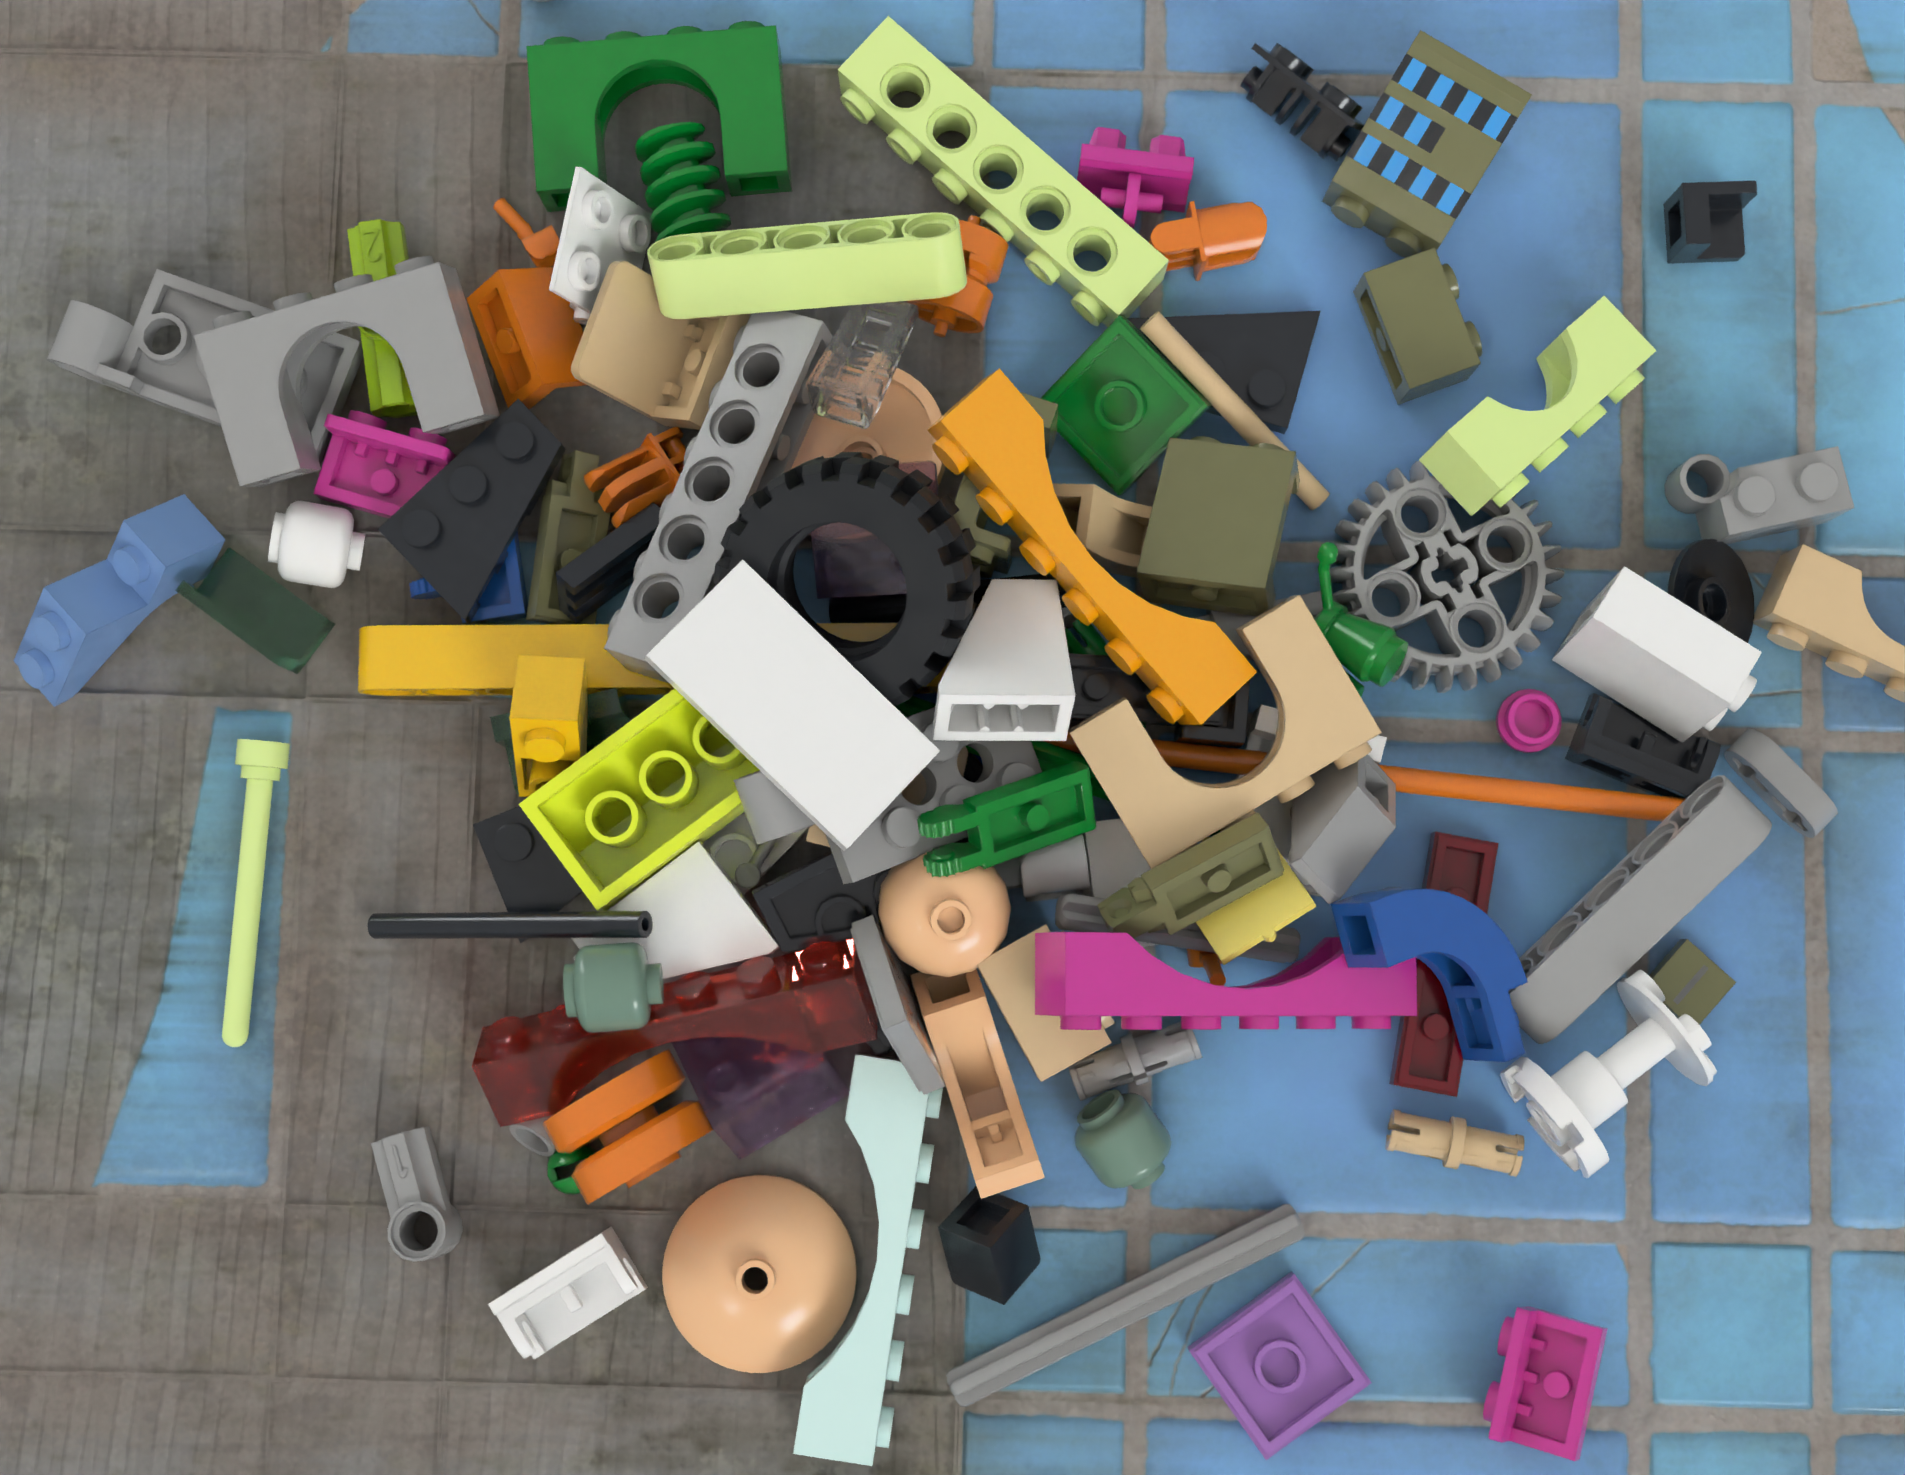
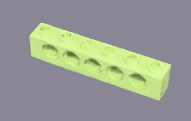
(896, 63)

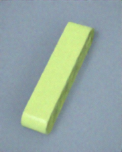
(808, 265)

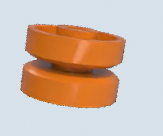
(628, 1126)

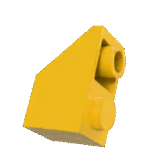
(547, 718)

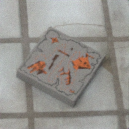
(896, 1005)

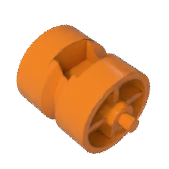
(969, 308)

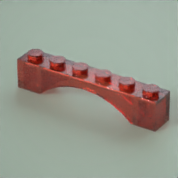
(796, 999)

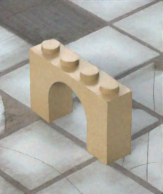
(1317, 725)

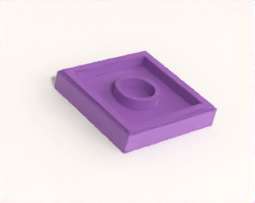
(1279, 1365)

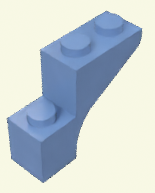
(96, 609)

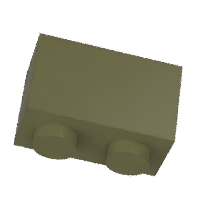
(1418, 325)

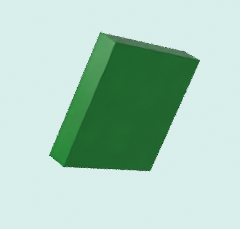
(1123, 404)

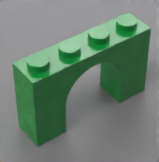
(582, 84)

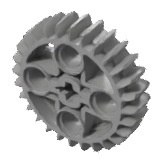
(1443, 601)

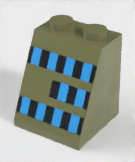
(1424, 147)

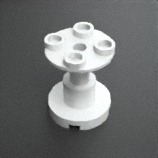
(1591, 1088)

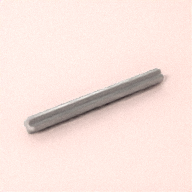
(1125, 1305)

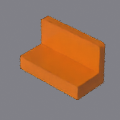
(526, 333)

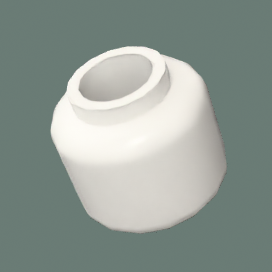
(315, 544)

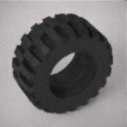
(905, 518)

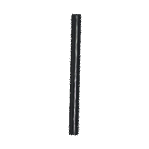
(511, 925)

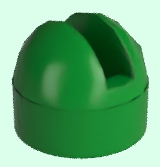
(567, 1184)

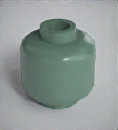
(612, 987)
(1122, 1140)

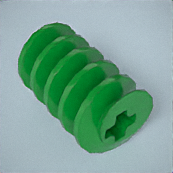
(679, 181)

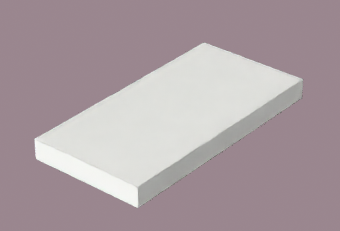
(792, 705)

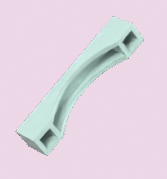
(844, 1394)

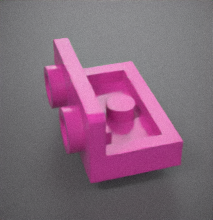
(375, 466)
(1545, 1381)

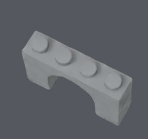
(259, 363)

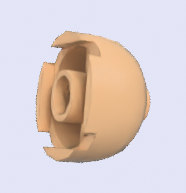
(945, 921)

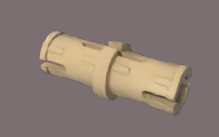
(1455, 1142)

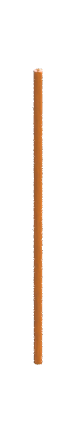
(1439, 783)

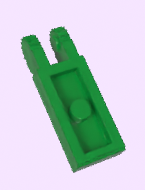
(1011, 820)

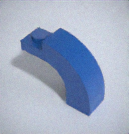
(1457, 944)

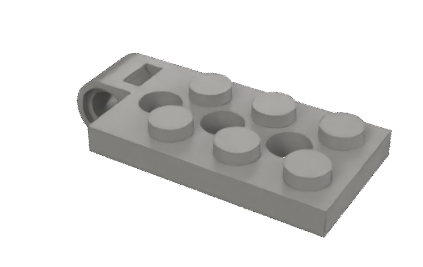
(122, 355)
(895, 832)

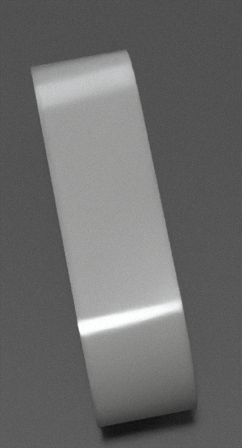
(1780, 783)

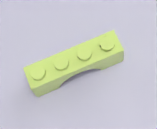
(1495, 443)

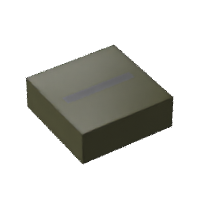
(1690, 981)

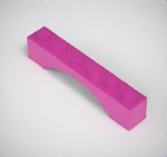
(1113, 975)

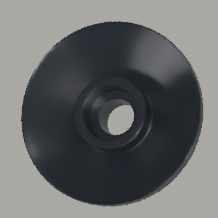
(1715, 584)

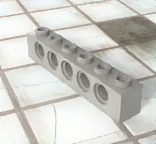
(779, 416)

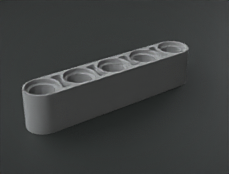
(1636, 906)

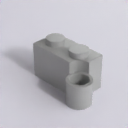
(1762, 496)

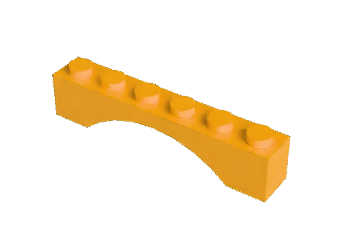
(1001, 449)

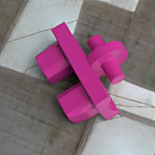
(1133, 177)

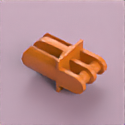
(1211, 237)
(639, 476)

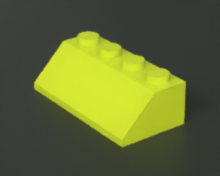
(640, 799)

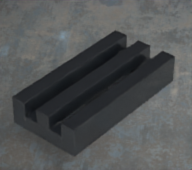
(605, 566)

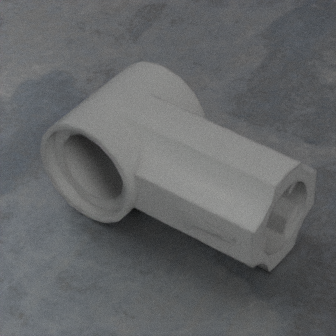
(415, 1185)

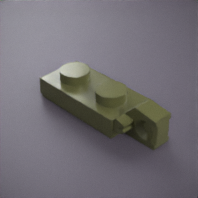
(567, 527)
(1196, 881)

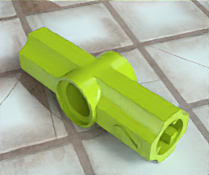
(375, 251)

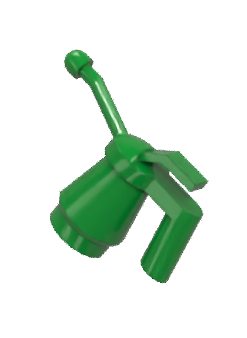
(1362, 646)

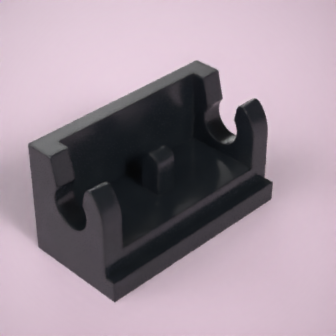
(1638, 752)

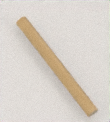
(1224, 399)

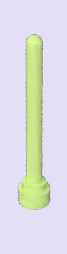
(260, 765)

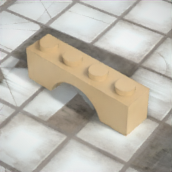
(1822, 608)

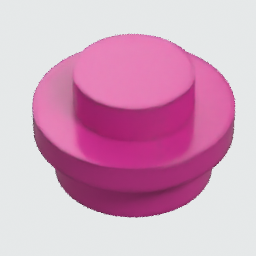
(1528, 721)

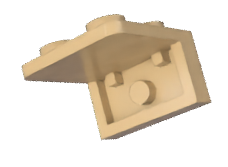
(650, 359)

